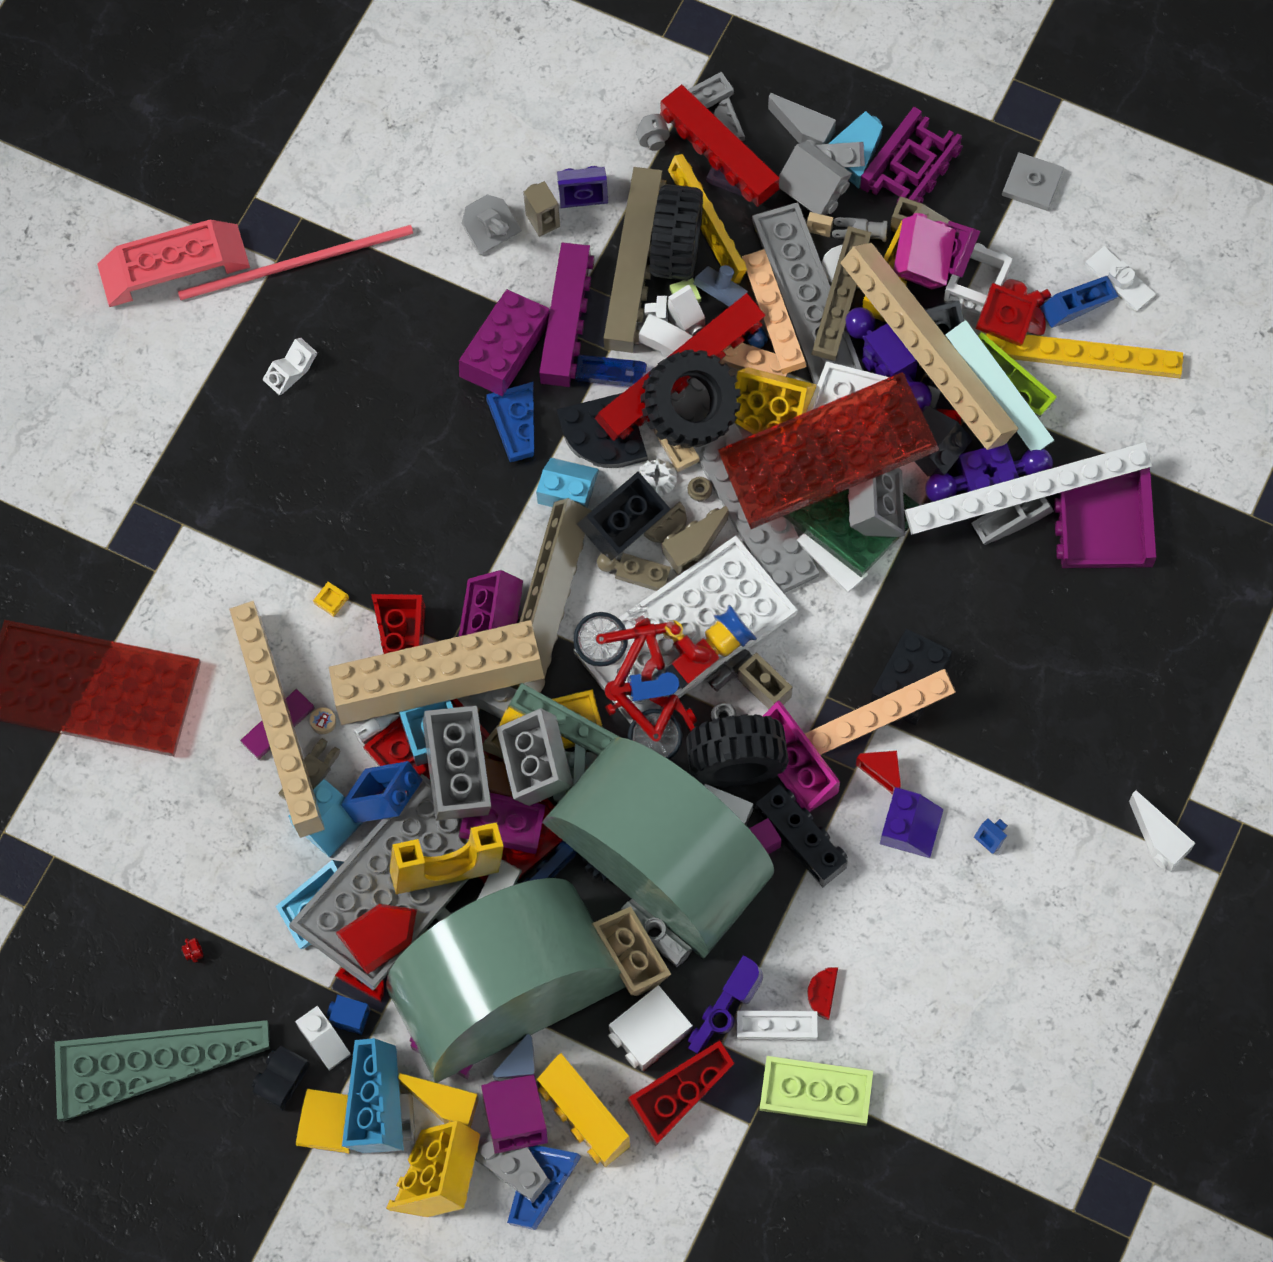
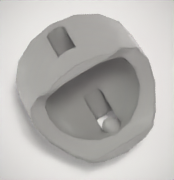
(650, 136)

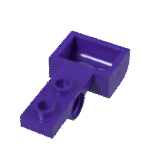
(740, 986)

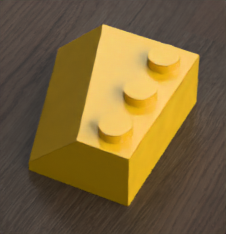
(770, 399)
(438, 1171)

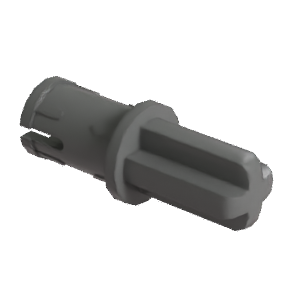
(729, 670)

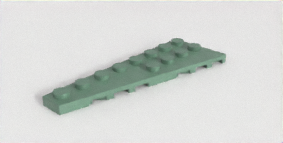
(118, 1067)

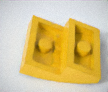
(322, 1121)

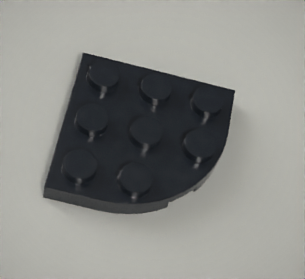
(591, 441)

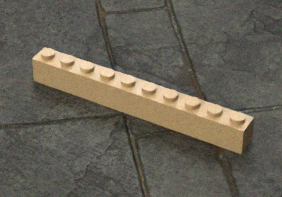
(929, 346)
(277, 720)

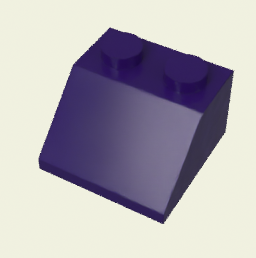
(582, 187)
(911, 823)

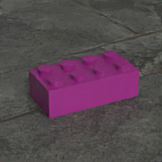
(504, 342)

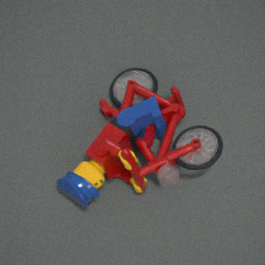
(603, 640)

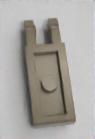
(316, 768)

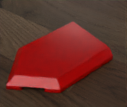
(379, 935)

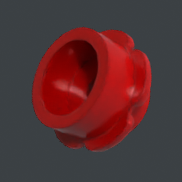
(192, 950)

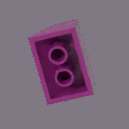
(491, 602)

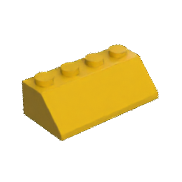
(583, 1111)

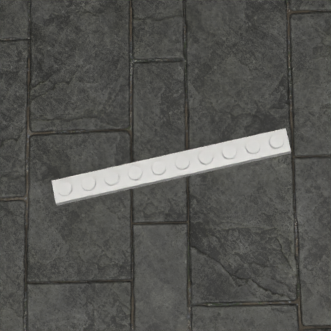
(1028, 488)

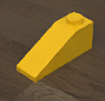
(443, 1101)

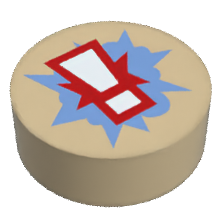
(323, 720)

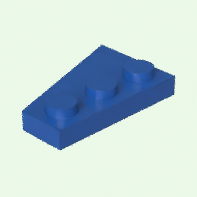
(514, 420)
(557, 1167)

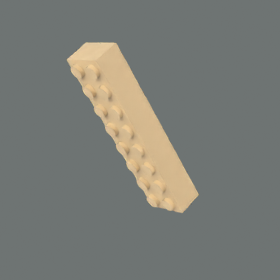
(435, 672)

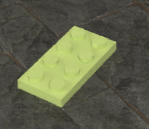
(816, 1090)

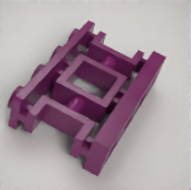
(896, 150)

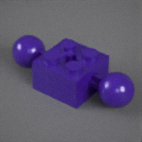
(885, 352)
(978, 466)

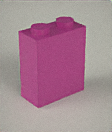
(924, 251)

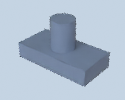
(720, 284)

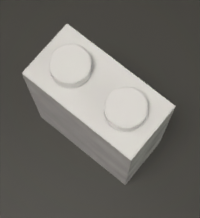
(649, 1029)

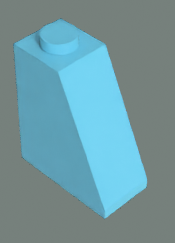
(866, 130)

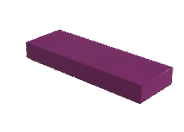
(257, 741)

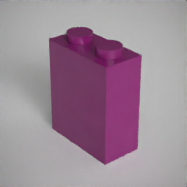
(514, 1114)

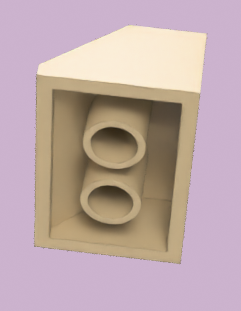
(632, 951)

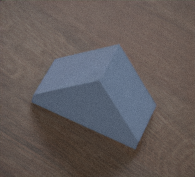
(518, 1063)

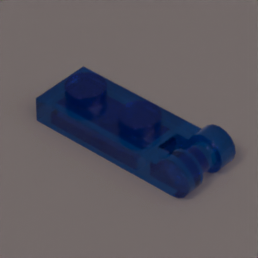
(609, 370)

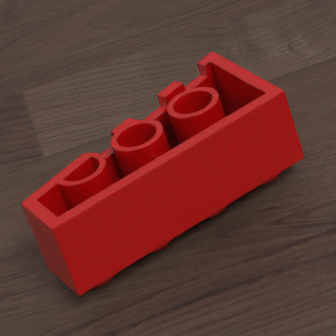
(399, 620)
(674, 1094)

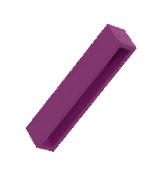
(565, 314)

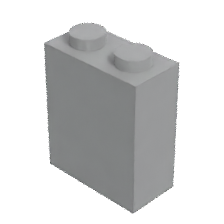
(814, 179)

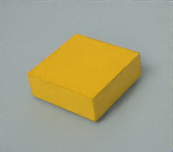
(330, 599)

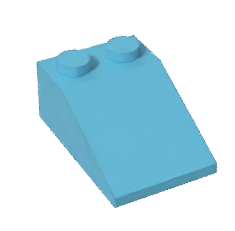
(302, 895)

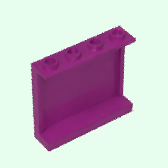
(1107, 523)

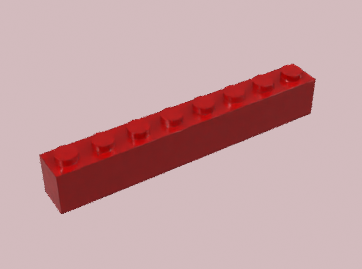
(715, 338)

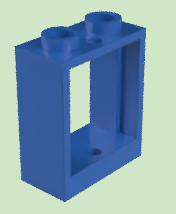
(365, 798)

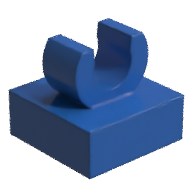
(991, 834)

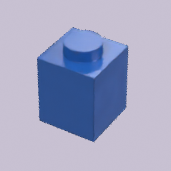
(348, 1014)

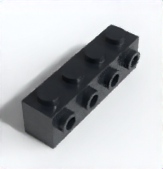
(802, 836)

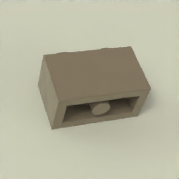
(541, 208)
(764, 681)

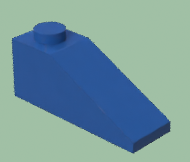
(1078, 301)

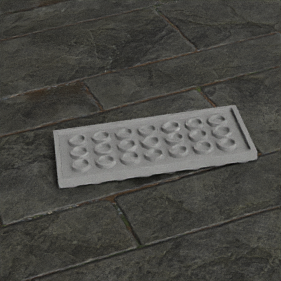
(366, 882)

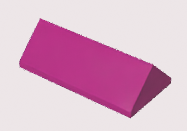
(806, 771)

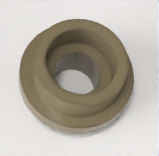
(699, 482)

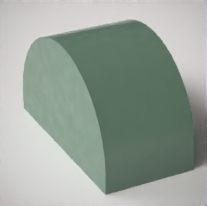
(663, 841)
(500, 973)

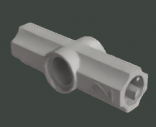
(667, 942)

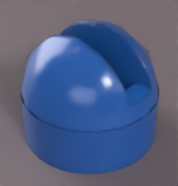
(757, 339)

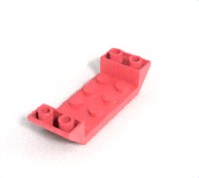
(171, 257)

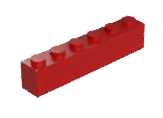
(719, 145)

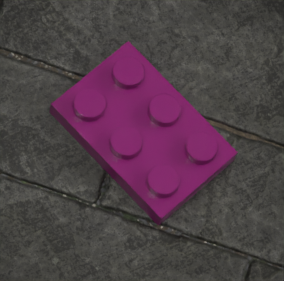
(516, 822)

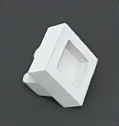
(658, 309)

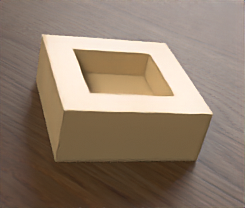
(820, 224)

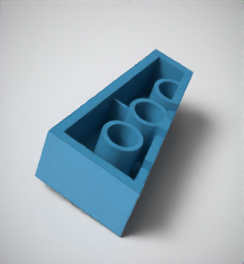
(373, 1100)

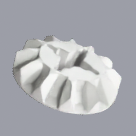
(665, 483)

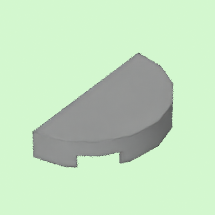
(727, 115)

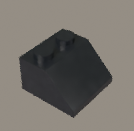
(950, 439)

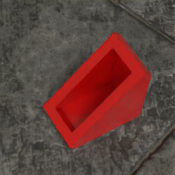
(881, 767)

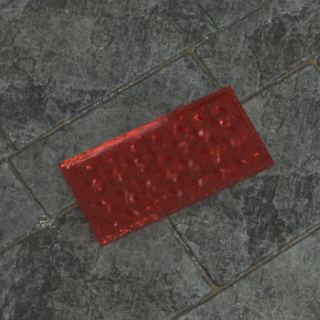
(827, 450)
(94, 687)

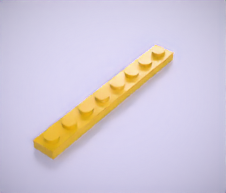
(1095, 355)

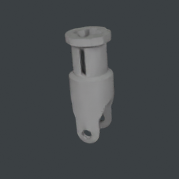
(878, 229)

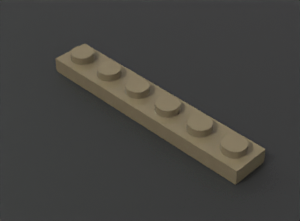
(838, 300)

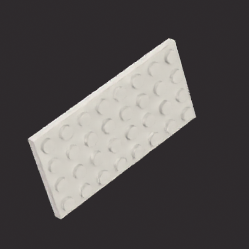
(692, 598)

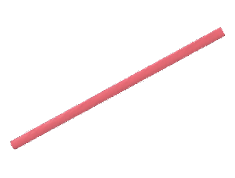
(295, 262)

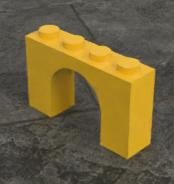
(477, 858)

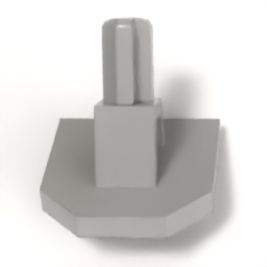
(489, 222)

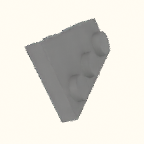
(515, 1168)

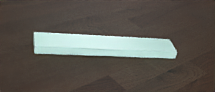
(1000, 386)

